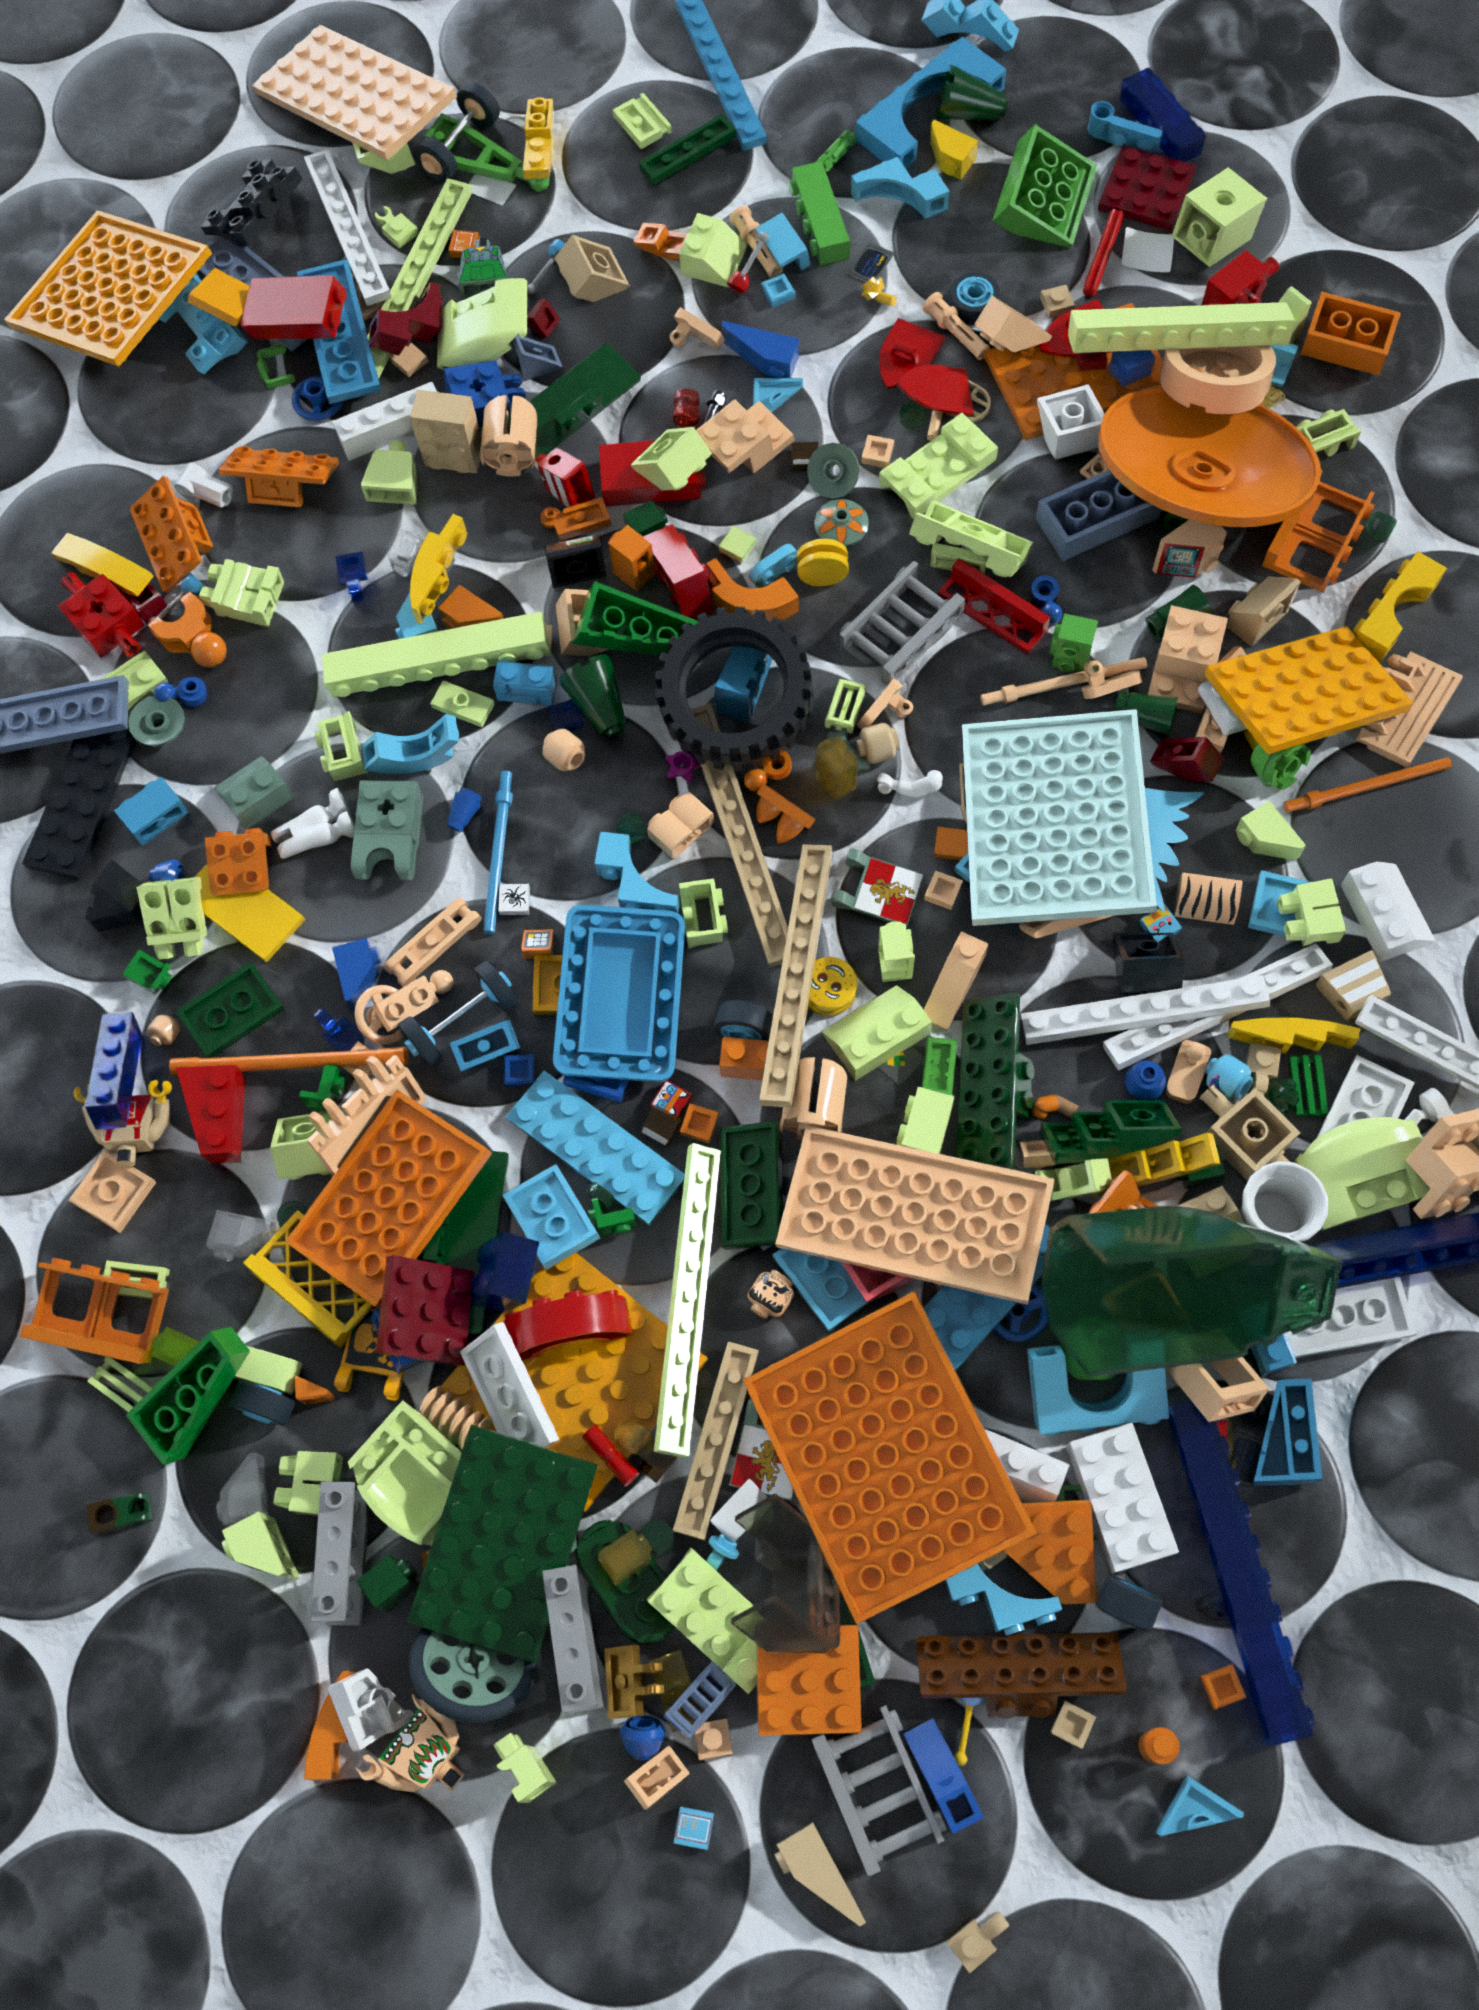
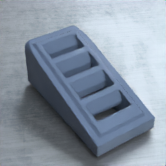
(715, 1685)

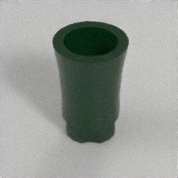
(1191, 599)
(1152, 711)

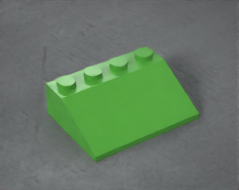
(1045, 189)

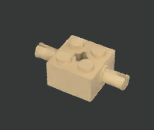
(1239, 1120)

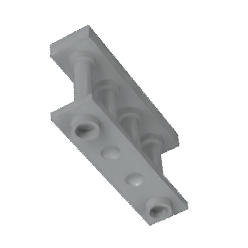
(911, 647)
(340, 1555)
(573, 1640)
(858, 1817)

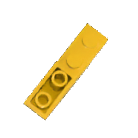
(539, 139)
(429, 572)

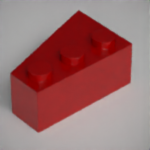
(681, 572)
(215, 1109)

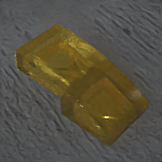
(675, 1682)

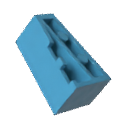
(741, 683)
(1291, 1438)

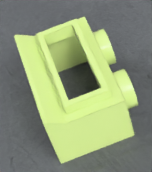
(1330, 441)
(353, 763)
(698, 890)
(895, 952)
(1079, 1179)

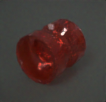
(686, 407)

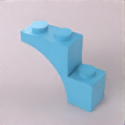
(978, 18)
(891, 180)
(615, 862)
(1005, 1609)

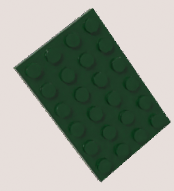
(501, 1526)

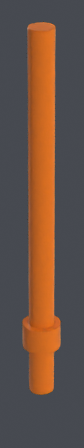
(1315, 798)

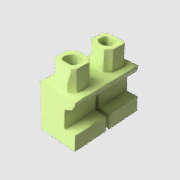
(1315, 913)
(307, 1468)
(526, 1766)

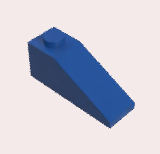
(766, 351)

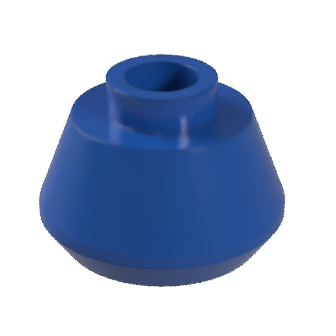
(167, 870)
(1145, 1080)
(642, 1736)

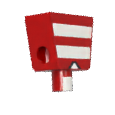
(565, 477)

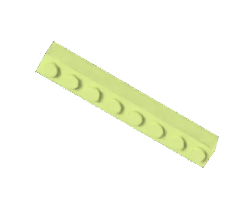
(1180, 327)
(436, 654)

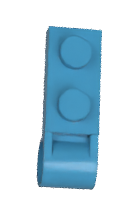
(1121, 131)

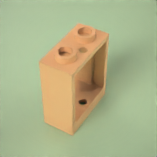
(1216, 1403)

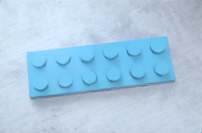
(596, 1147)

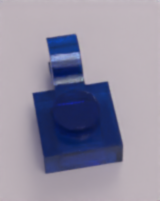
(351, 571)
(340, 1034)

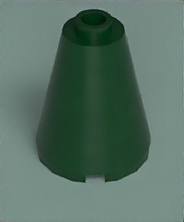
(969, 98)
(596, 694)

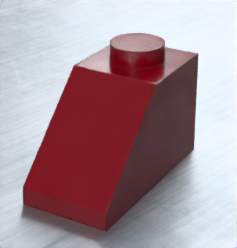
(1188, 758)

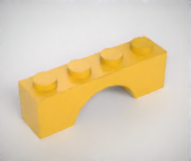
(1415, 583)

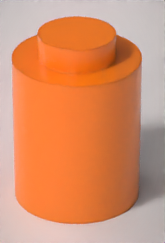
(1159, 1745)

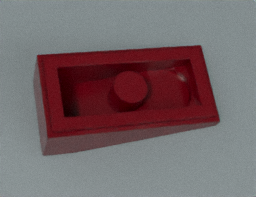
(148, 603)

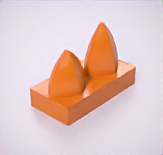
(792, 819)

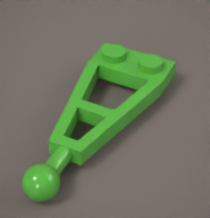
(445, 126)

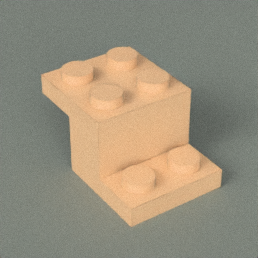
(745, 436)
(1187, 647)
(1448, 1164)

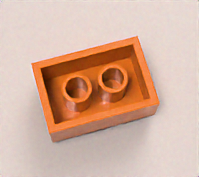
(1350, 333)

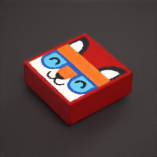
(672, 1098)

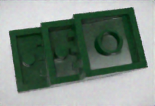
(1109, 1133)

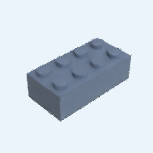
(1092, 514)

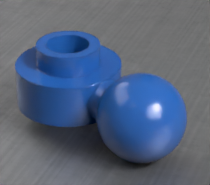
(1049, 607)
(188, 698)

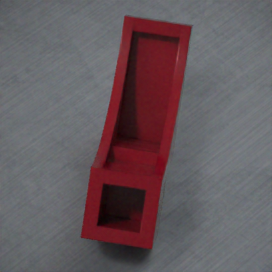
(395, 330)

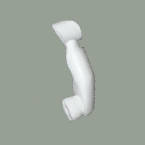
(912, 789)

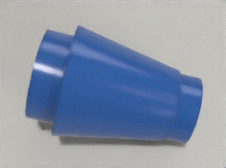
(463, 809)

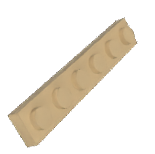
(715, 1442)

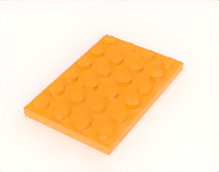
(1307, 689)

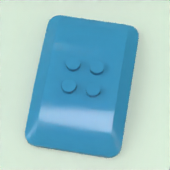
(619, 993)

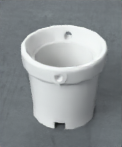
(1285, 1201)

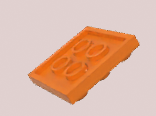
(810, 1689)

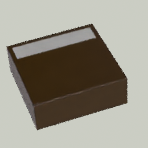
(801, 454)
(661, 1125)

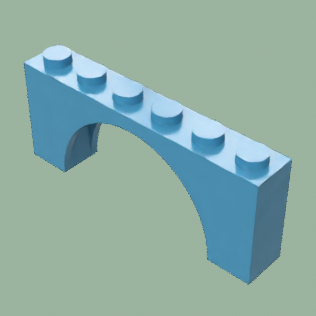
(883, 127)

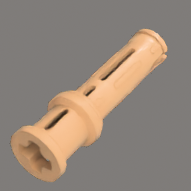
(769, 264)
(948, 319)

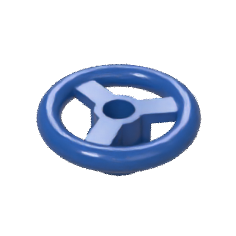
(313, 390)
(1017, 1321)

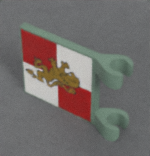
(883, 891)
(758, 1459)

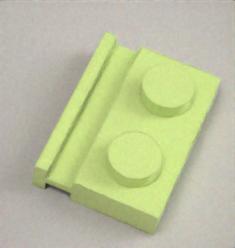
(642, 121)
(142, 677)

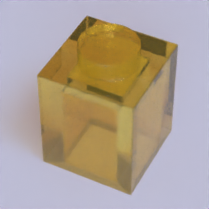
(625, 1556)

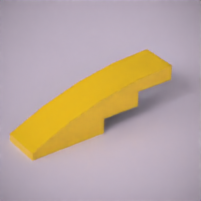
(95, 560)
(1293, 1031)
(1166, 1160)

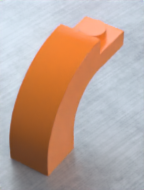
(775, 599)

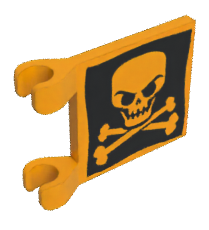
(362, 1356)

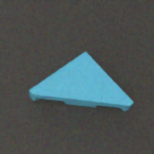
(775, 391)
(1195, 1808)

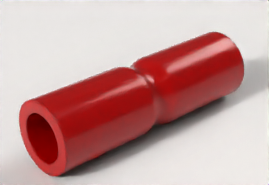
(613, 1458)

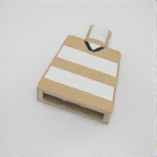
(1353, 983)

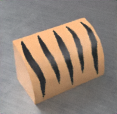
(1208, 898)

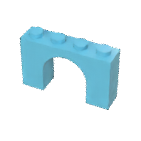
(1055, 1410)

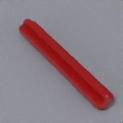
(1103, 253)

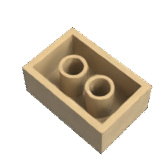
(447, 431)

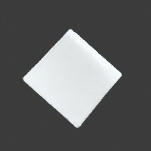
(1147, 251)

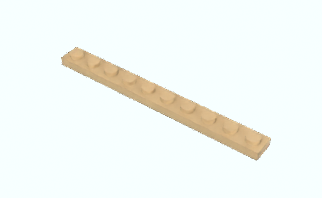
(745, 850)
(796, 977)

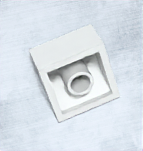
(1070, 421)

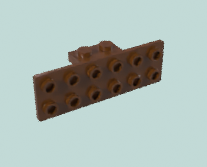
(1020, 1671)

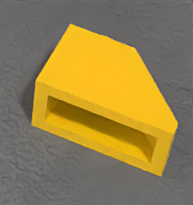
(952, 149)

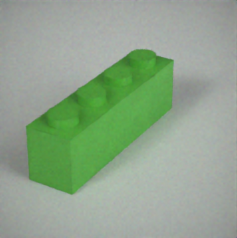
(820, 213)

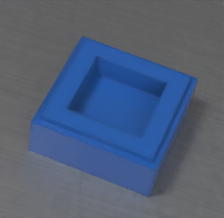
(519, 1070)

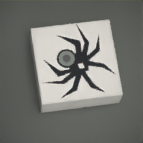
(514, 899)

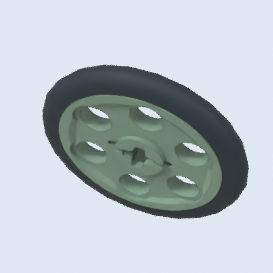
(481, 1704)

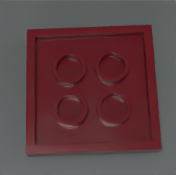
(1147, 187)
(424, 1311)

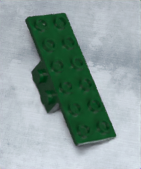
(580, 397)
(992, 1081)
(470, 1225)

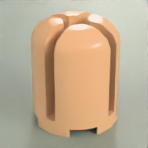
(498, 443)
(829, 1102)

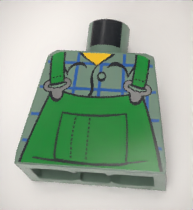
(480, 268)

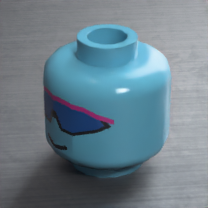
(1229, 1076)

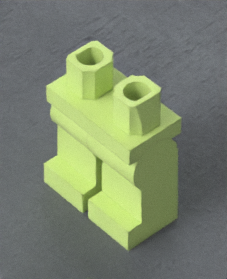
(243, 591)
(173, 915)

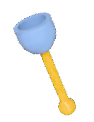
(960, 1757)

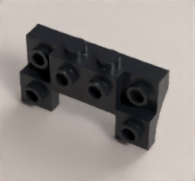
(255, 205)

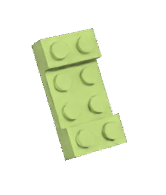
(940, 465)
(1005, 550)
(702, 1608)

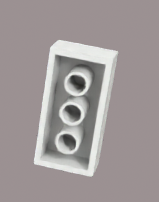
(1122, 1499)

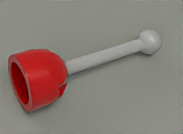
(739, 280)

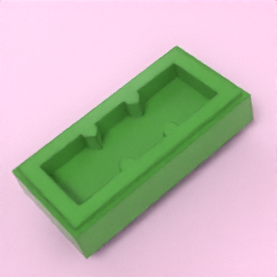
(939, 1065)

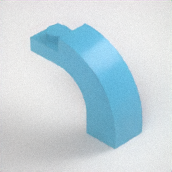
(411, 753)

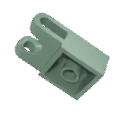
(387, 827)

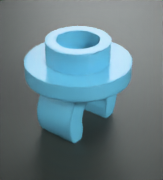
(723, 1548)

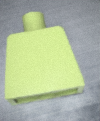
(391, 476)

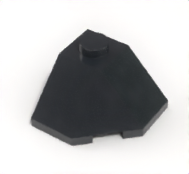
(115, 899)

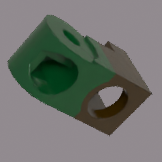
(119, 1513)

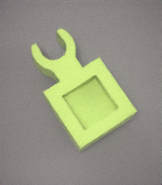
(397, 229)

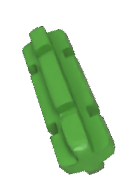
(837, 150)

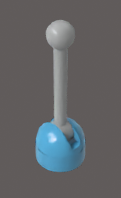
(553, 250)
(188, 584)

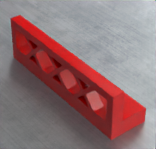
(1003, 602)

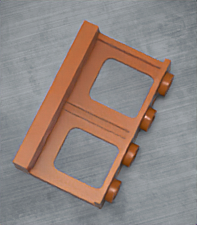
(1303, 530)
(95, 1331)

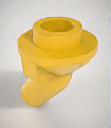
(873, 289)

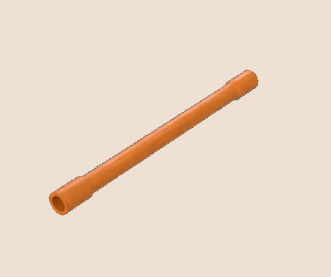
(294, 1061)

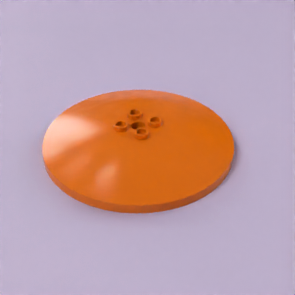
(1209, 465)

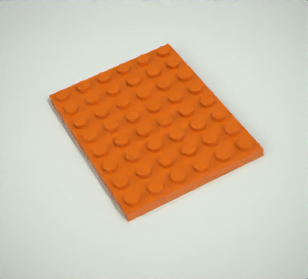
(888, 1458)

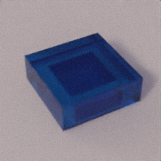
(565, 715)

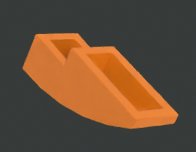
(325, 1741)

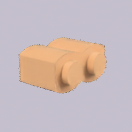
(680, 824)

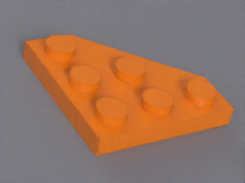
(1061, 1550)

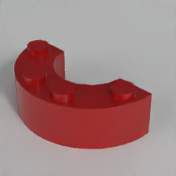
(568, 1321)

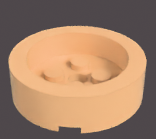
(1219, 377)

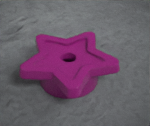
(684, 772)

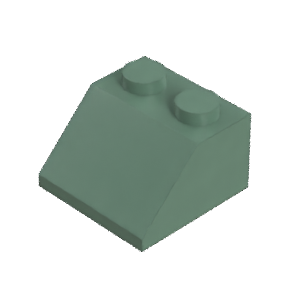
(254, 792)

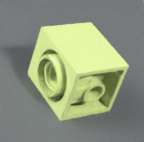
(1218, 217)

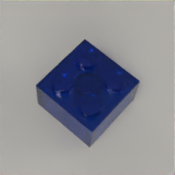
(504, 1272)

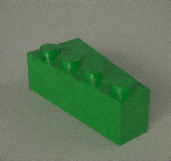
(626, 623)
(185, 1398)

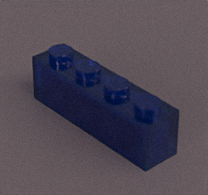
(1158, 108)
(114, 1071)

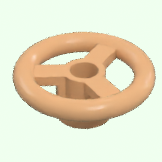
(372, 1018)

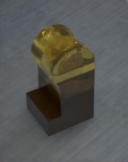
(641, 1442)

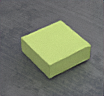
(737, 544)

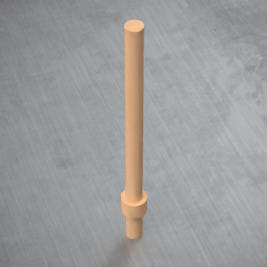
(1011, 693)

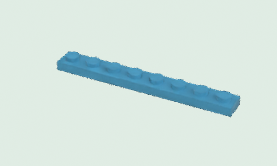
(722, 73)

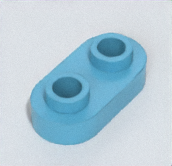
(774, 565)

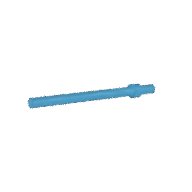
(503, 801)

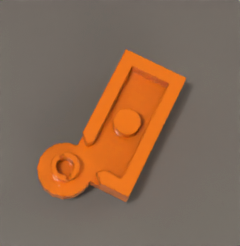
(576, 519)

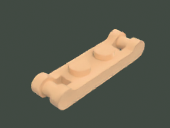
(432, 941)

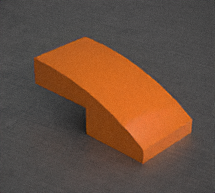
(658, 241)

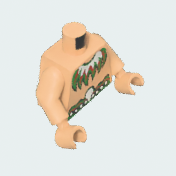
(418, 1753)

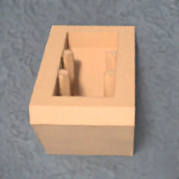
(656, 1777)

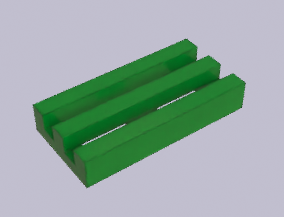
(1306, 1061)

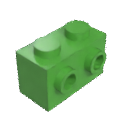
(1072, 643)

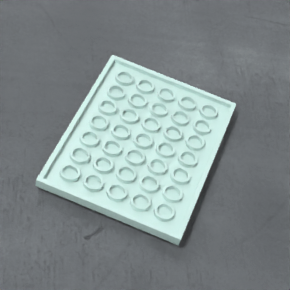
(1057, 818)

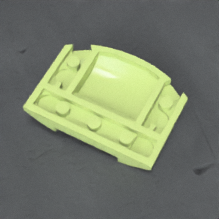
(482, 324)
(1365, 1168)
(406, 1473)

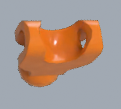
(191, 634)

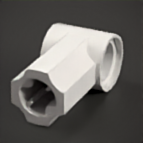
(198, 484)

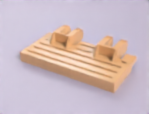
(1429, 689)
(342, 1133)

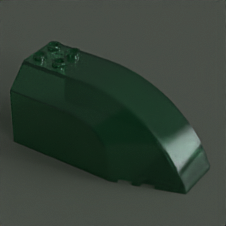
(1177, 1288)

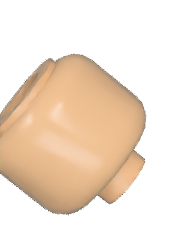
(163, 1030)

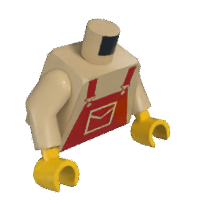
(146, 1123)

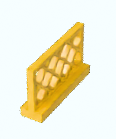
(294, 1294)

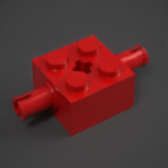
(1240, 281)
(101, 615)

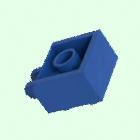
(482, 383)

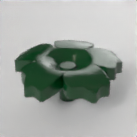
(1282, 1094)

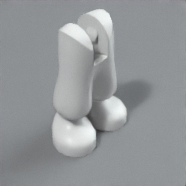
(314, 827)

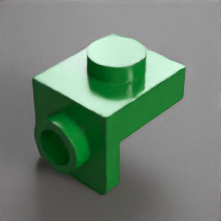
(147, 972)
(330, 1087)
(615, 1222)

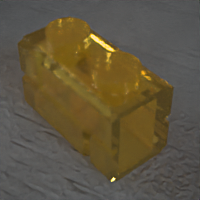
(836, 768)

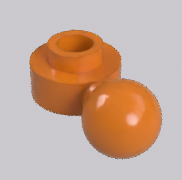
(756, 777)

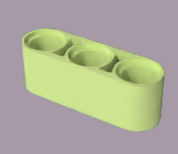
(269, 1370)

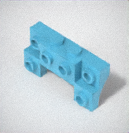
(215, 336)

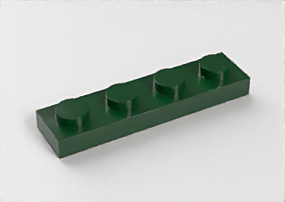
(687, 149)

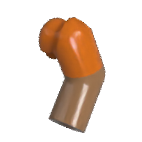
(1051, 1103)

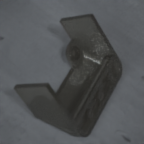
(805, 1594)

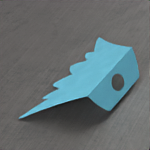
(1161, 812)

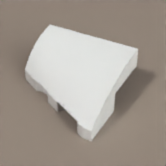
(366, 1708)

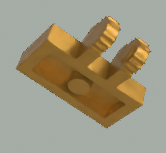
(625, 1682)

